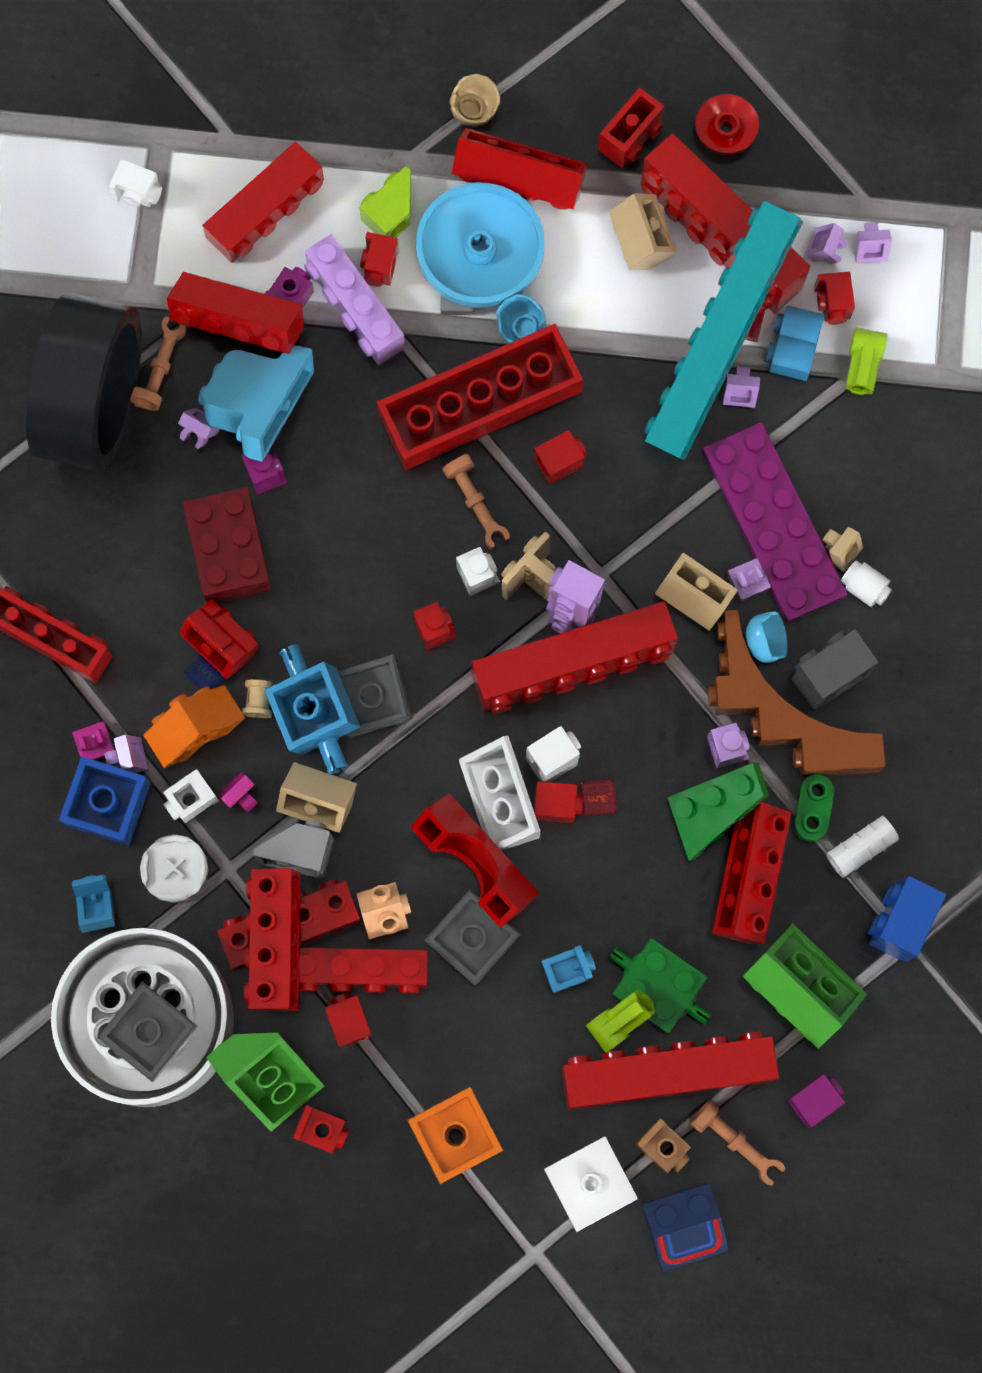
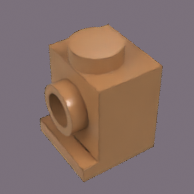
(651, 1143)

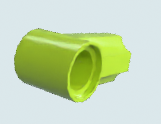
(866, 352)
(616, 1023)

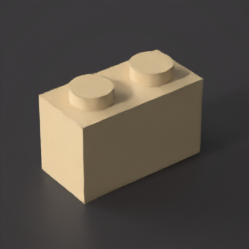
(642, 231)
(696, 591)
(316, 796)

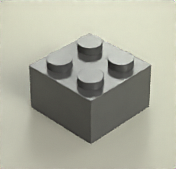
(834, 669)

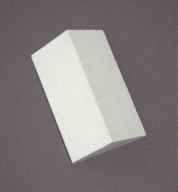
(500, 794)

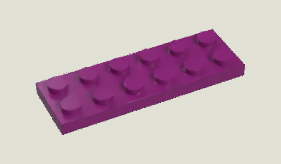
(774, 522)

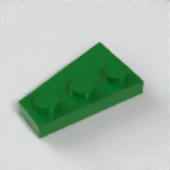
(715, 805)

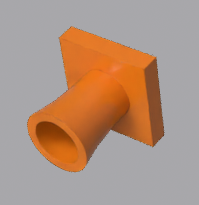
(433, 1131)

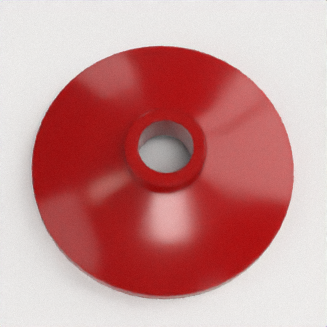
(731, 112)

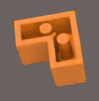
(192, 723)

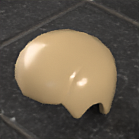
(474, 100)

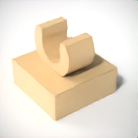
(843, 548)

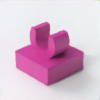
(93, 741)
(237, 792)

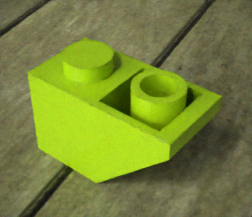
(390, 207)

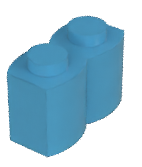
(796, 342)

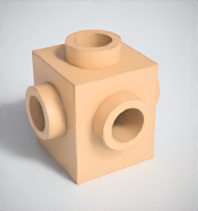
(383, 910)

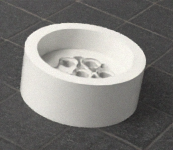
(114, 964)

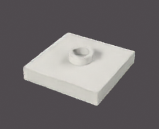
(590, 1184)

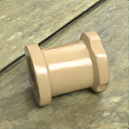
(257, 702)

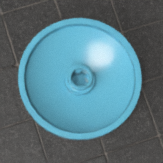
(480, 244)

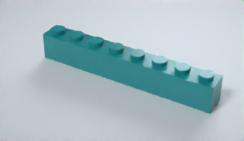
(723, 330)

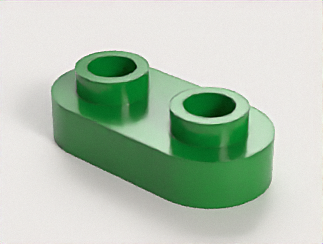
(813, 807)

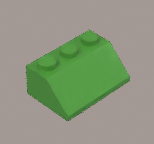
(805, 986)
(265, 1075)

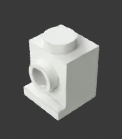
(135, 185)
(477, 570)
(190, 785)

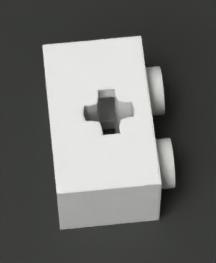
(553, 755)

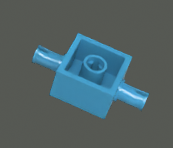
(294, 700)

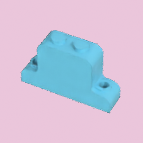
(255, 395)

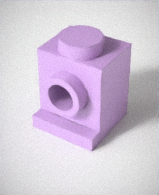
(728, 745)

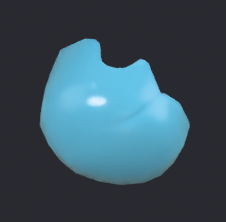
(519, 317)
(767, 637)

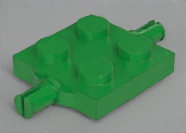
(665, 979)

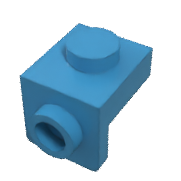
(94, 903)
(568, 969)

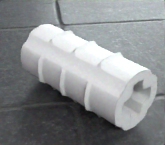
(862, 846)

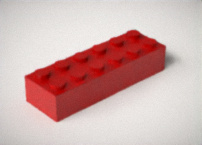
(712, 213)
(480, 396)
(574, 658)
(669, 1072)

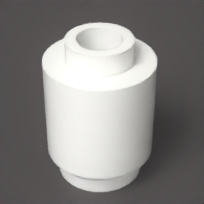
(866, 583)

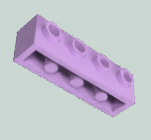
(354, 299)
(573, 597)

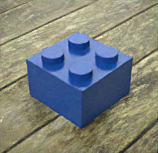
(105, 801)
(906, 918)

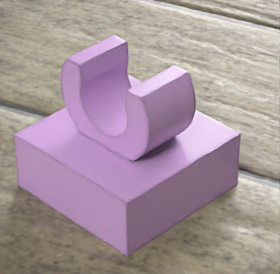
(824, 243)
(872, 244)
(741, 388)
(195, 422)
(749, 580)
(128, 754)

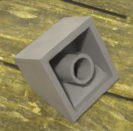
(300, 848)

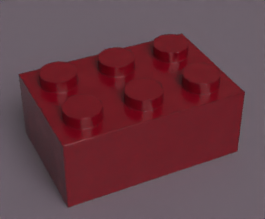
(227, 545)

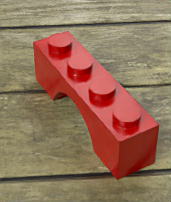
(452, 830)

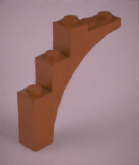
(776, 722)

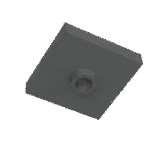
(376, 694)
(471, 939)
(147, 1032)

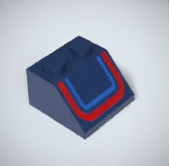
(685, 1226)

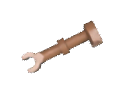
(148, 397)
(457, 470)
(736, 1140)

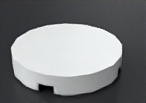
(174, 868)

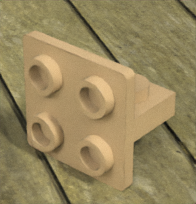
(531, 569)

